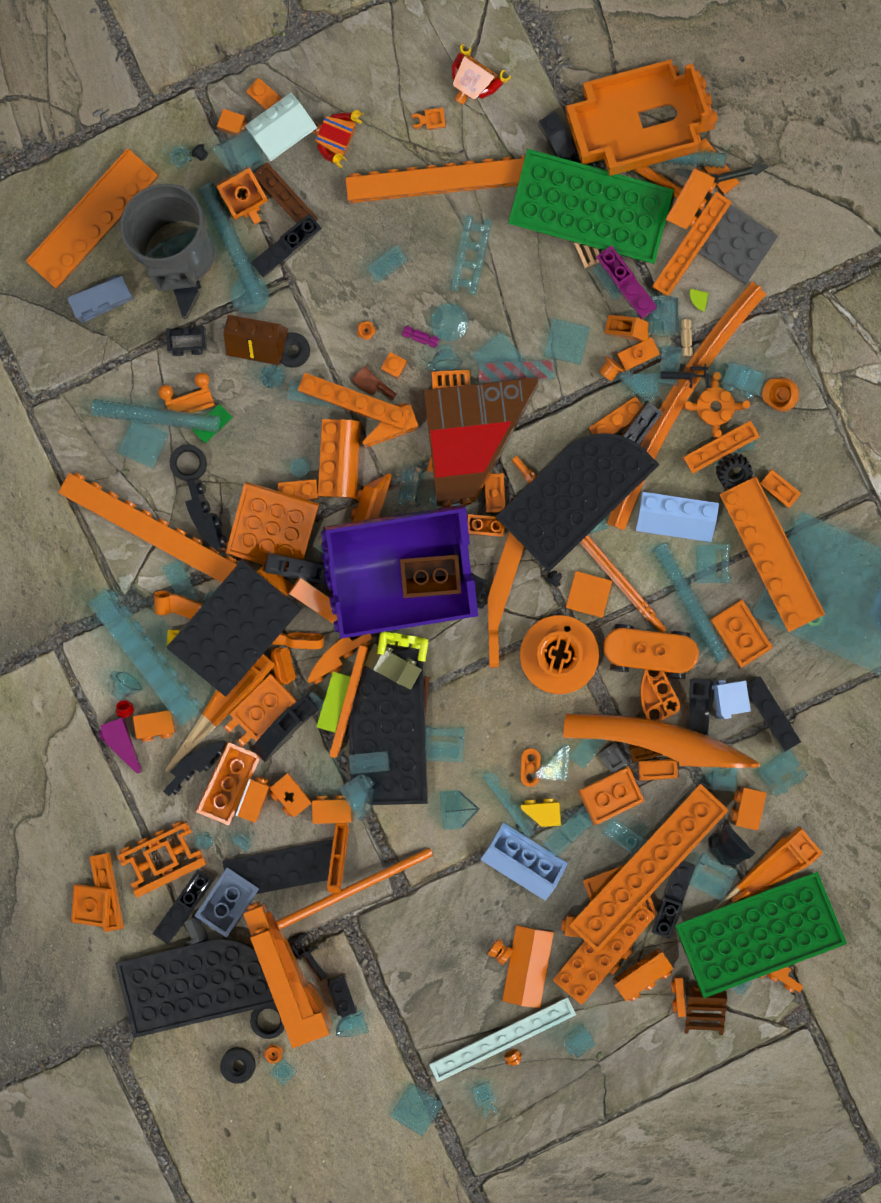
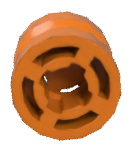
(503, 955)

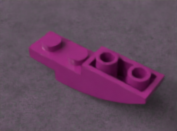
(626, 282)

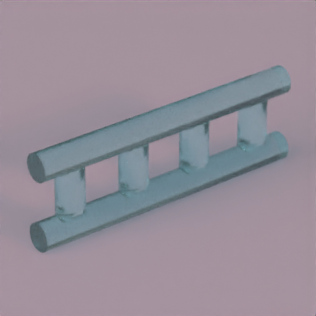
(464, 245)

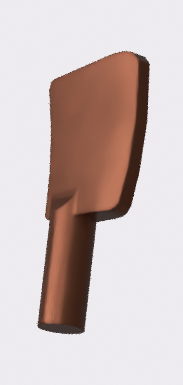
(371, 384)

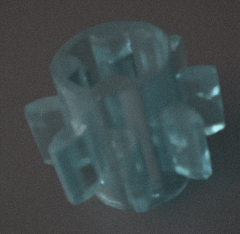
(183, 161)
(272, 376)

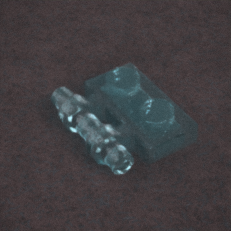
(779, 767)

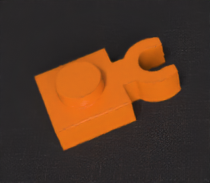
(433, 119)

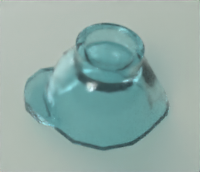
(445, 359)
(124, 685)

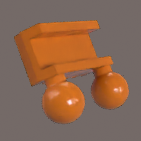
(192, 402)

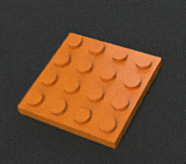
(271, 523)

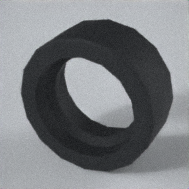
(188, 448)
(260, 1032)

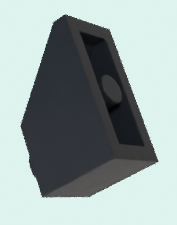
(187, 298)

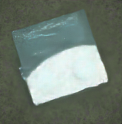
(742, 379)

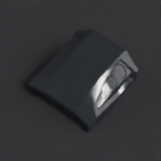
(729, 847)

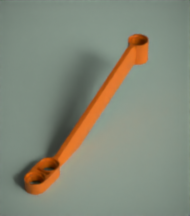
(500, 591)
(173, 603)

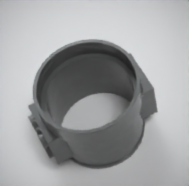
(151, 211)

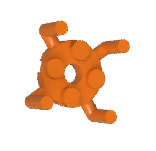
(726, 401)

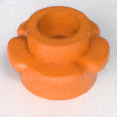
(366, 325)
(268, 1054)
(513, 1057)

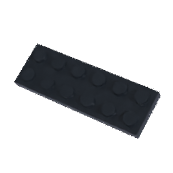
(285, 867)

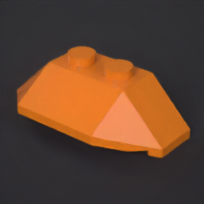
(371, 499)

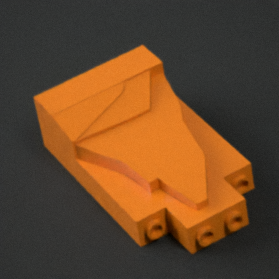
(297, 1001)

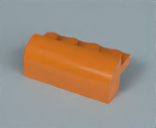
(339, 458)

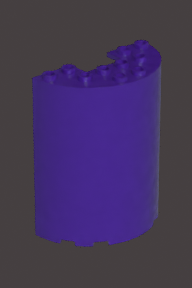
(365, 570)

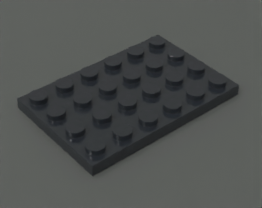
(233, 628)

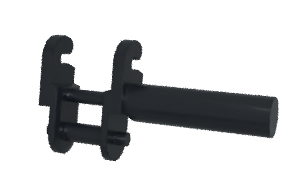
(686, 375)
(309, 958)

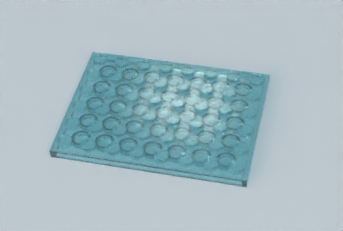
(848, 586)

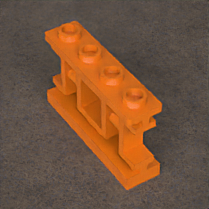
(167, 871)

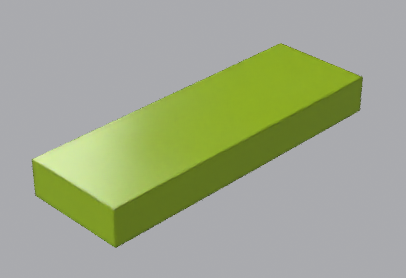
(333, 702)

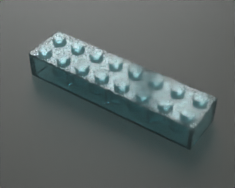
(145, 657)

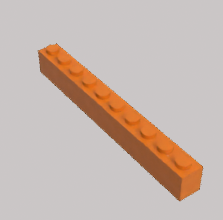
(433, 180)
(147, 528)

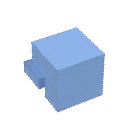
(730, 698)

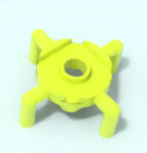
(403, 640)

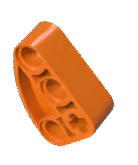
(652, 699)

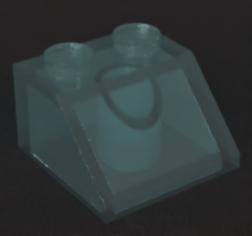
(359, 795)

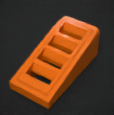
(435, 374)

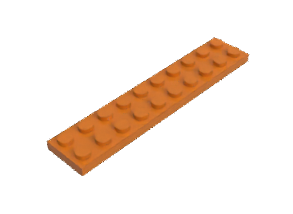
(648, 868)

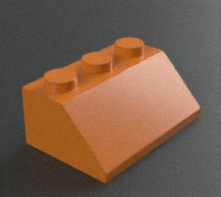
(691, 198)
(643, 975)

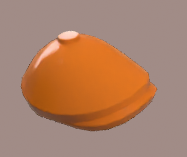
(780, 394)

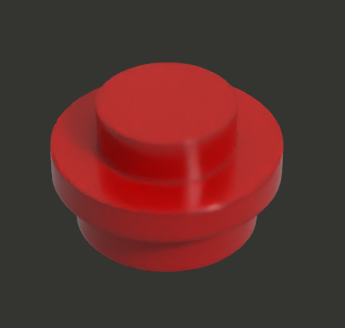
(124, 709)

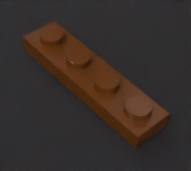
(282, 193)

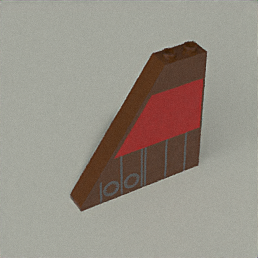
(470, 432)

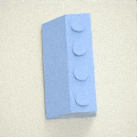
(677, 517)
(524, 861)

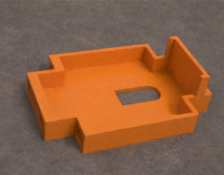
(609, 121)

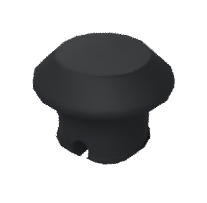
(200, 152)
(554, 579)

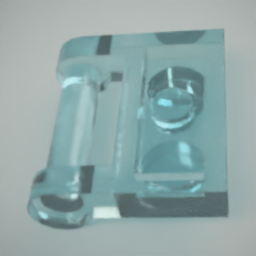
(707, 564)
(445, 750)
(709, 883)

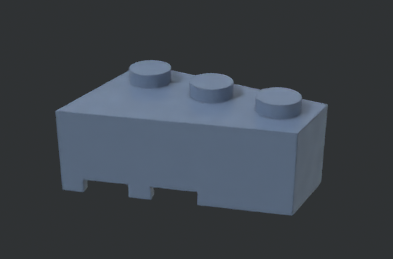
(100, 298)

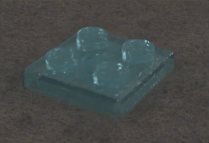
(143, 443)
(416, 1109)

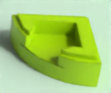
(698, 299)

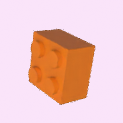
(747, 808)

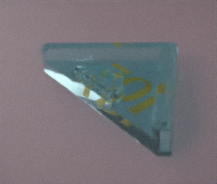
(555, 766)

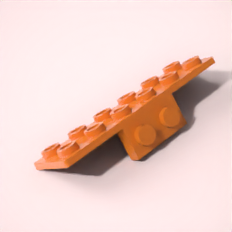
(588, 968)

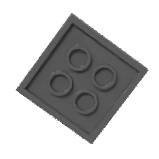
(738, 244)

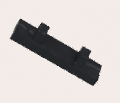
(296, 568)

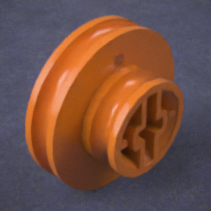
(544, 674)

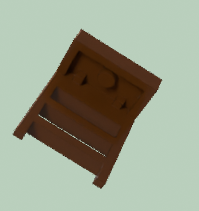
(713, 1003)

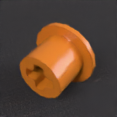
(610, 368)

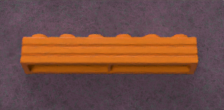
(338, 858)

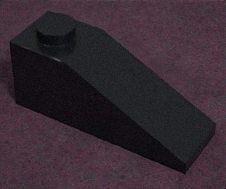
(558, 138)

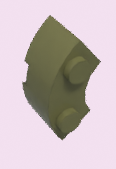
(393, 666)

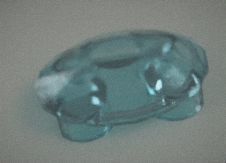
(449, 322)

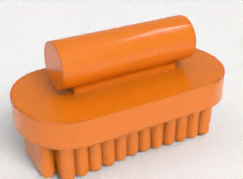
(283, 666)

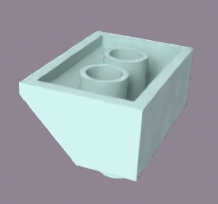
(280, 126)

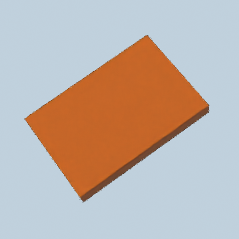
(741, 633)
(611, 796)

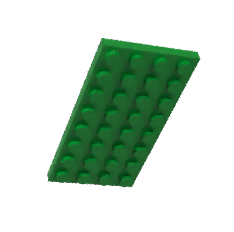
(590, 206)
(760, 935)

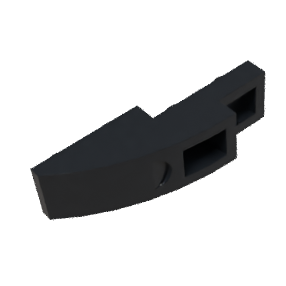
(286, 246)
(207, 524)
(283, 727)
(198, 760)
(673, 899)
(182, 907)

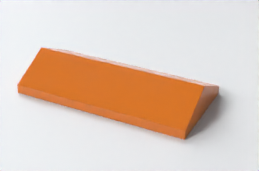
(228, 783)
(528, 966)

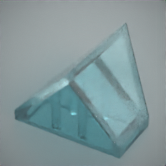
(456, 809)

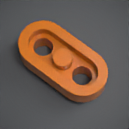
(529, 766)

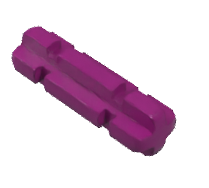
(420, 336)

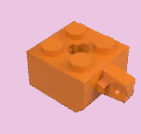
(252, 198)

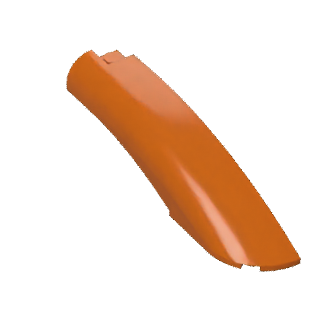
(667, 739)

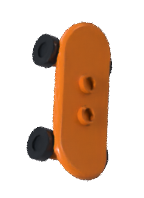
(650, 651)

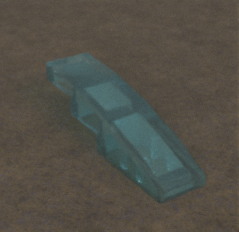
(568, 831)

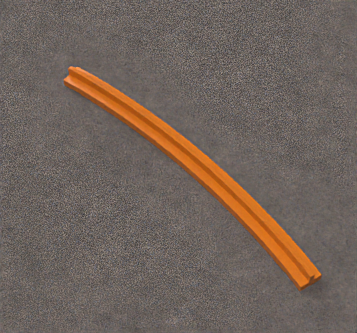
(679, 395)

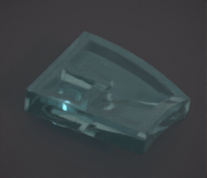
(239, 152)

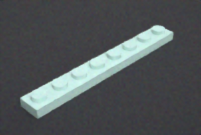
(502, 1039)

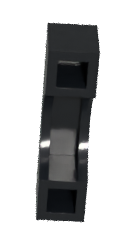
(700, 705)
(772, 714)

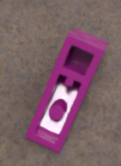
(119, 740)

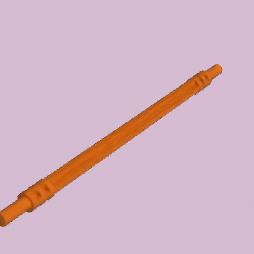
(605, 564)

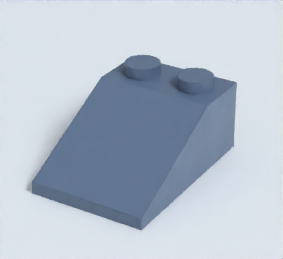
(226, 902)

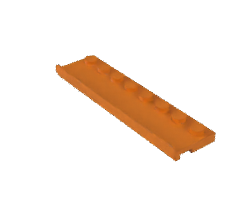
(91, 219)
(772, 554)

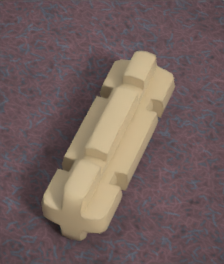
(686, 337)

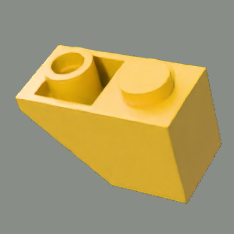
(543, 813)

